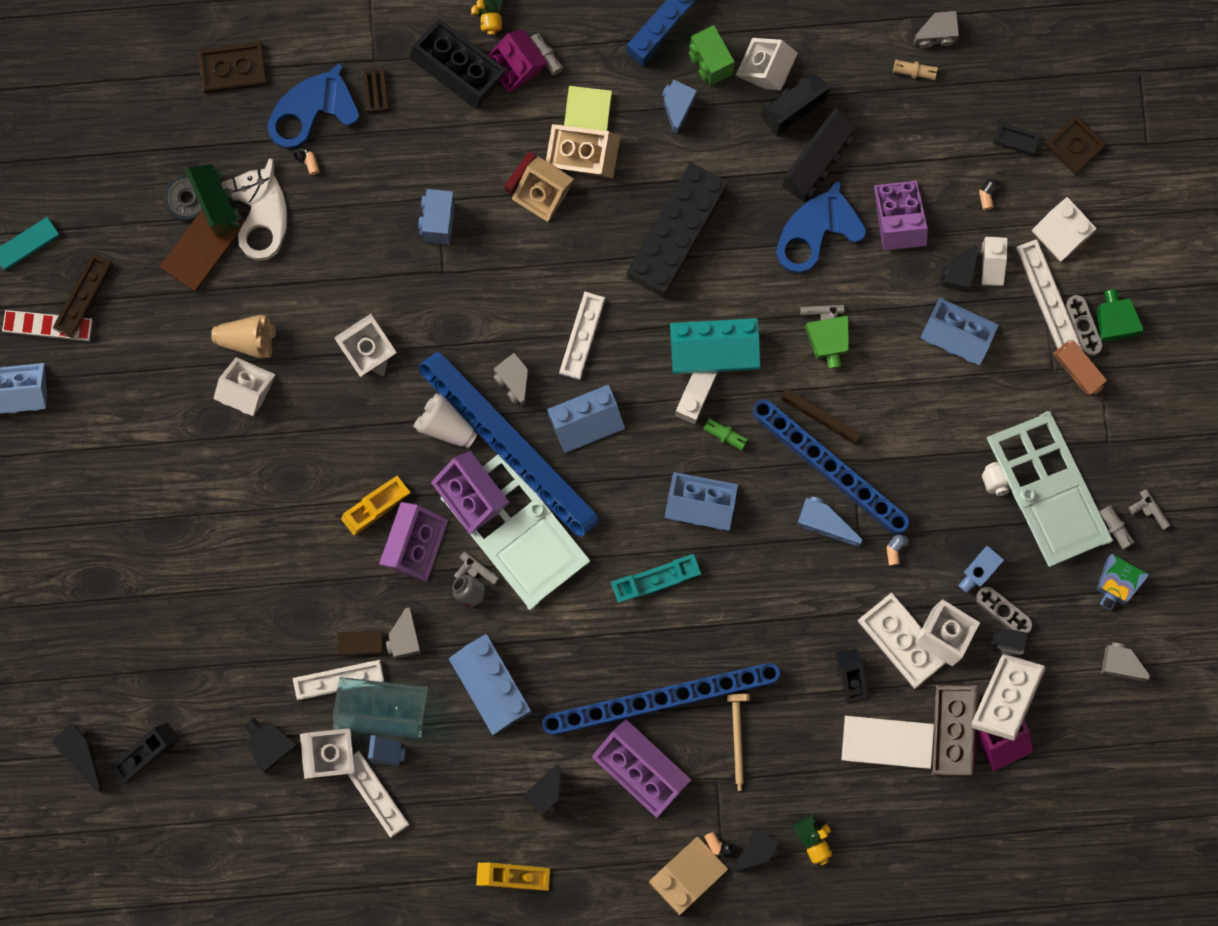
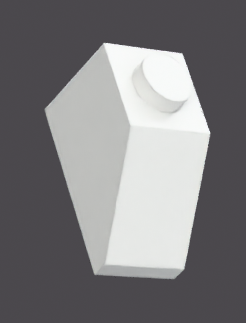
(993, 261)

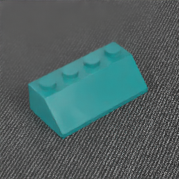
(715, 346)

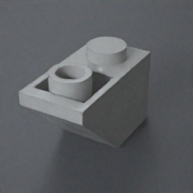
(939, 29)
(514, 377)

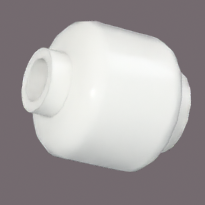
(995, 480)

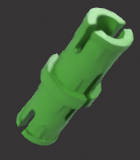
(725, 434)

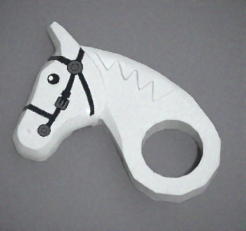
(267, 210)

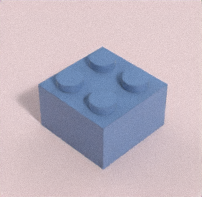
(438, 216)

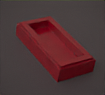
(513, 182)

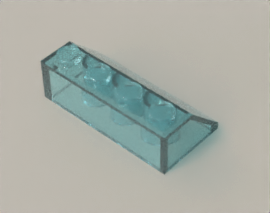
(380, 707)

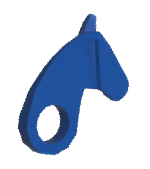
(304, 101)
(821, 214)

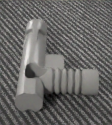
(823, 311)
(1149, 508)
(474, 569)

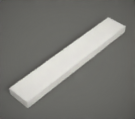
(1047, 293)

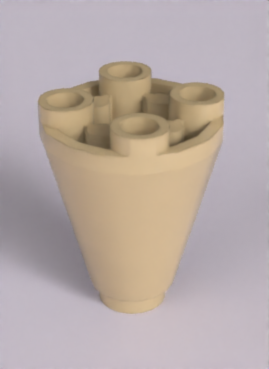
(246, 336)

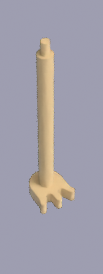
(735, 699)

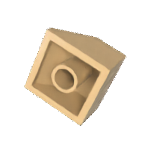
(542, 188)

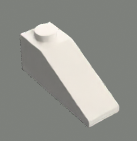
(695, 396)

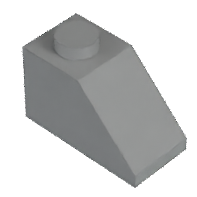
(403, 637)
(1123, 663)

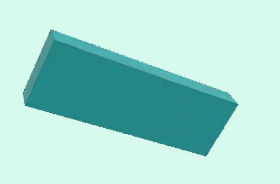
(27, 243)

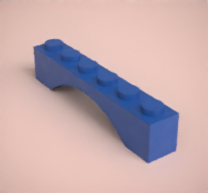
(656, 29)

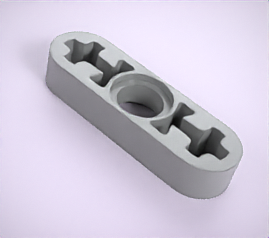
(1087, 317)
(994, 596)

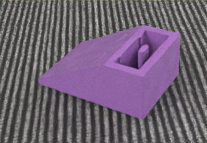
(900, 215)

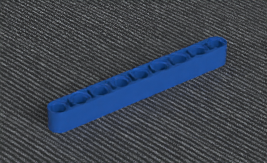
(833, 477)

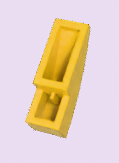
(375, 505)

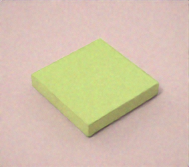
(587, 108)

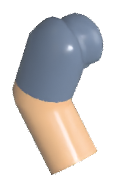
(894, 547)

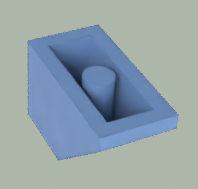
(677, 103)

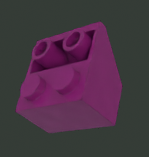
(519, 58)
(1004, 751)

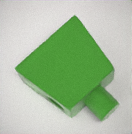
(829, 339)

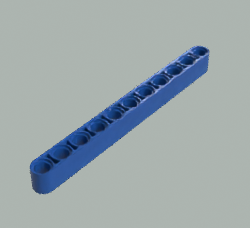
(509, 444)
(672, 699)

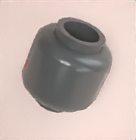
(468, 590)

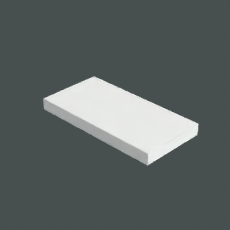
(896, 635)
(1008, 697)
(887, 742)

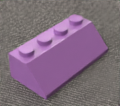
(641, 768)

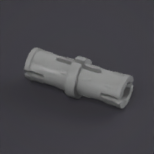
(553, 64)
(1116, 527)

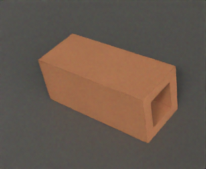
(1080, 367)

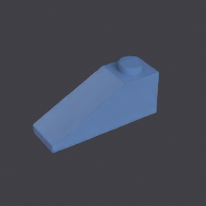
(823, 520)
(386, 751)

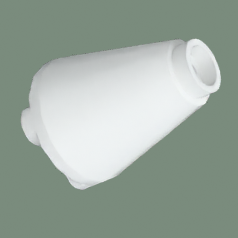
(445, 423)

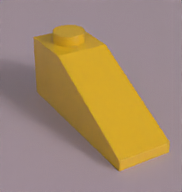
(513, 876)

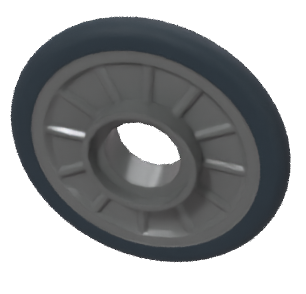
(173, 202)

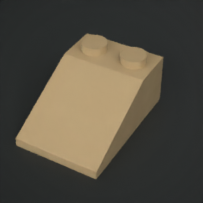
(583, 150)
(688, 875)

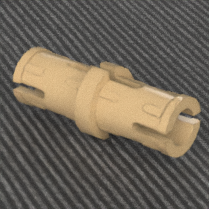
(915, 69)

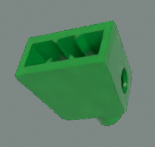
(1117, 318)

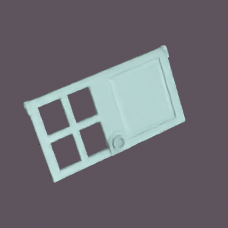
(1056, 505)
(531, 546)

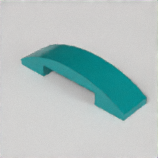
(655, 579)

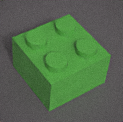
(711, 56)

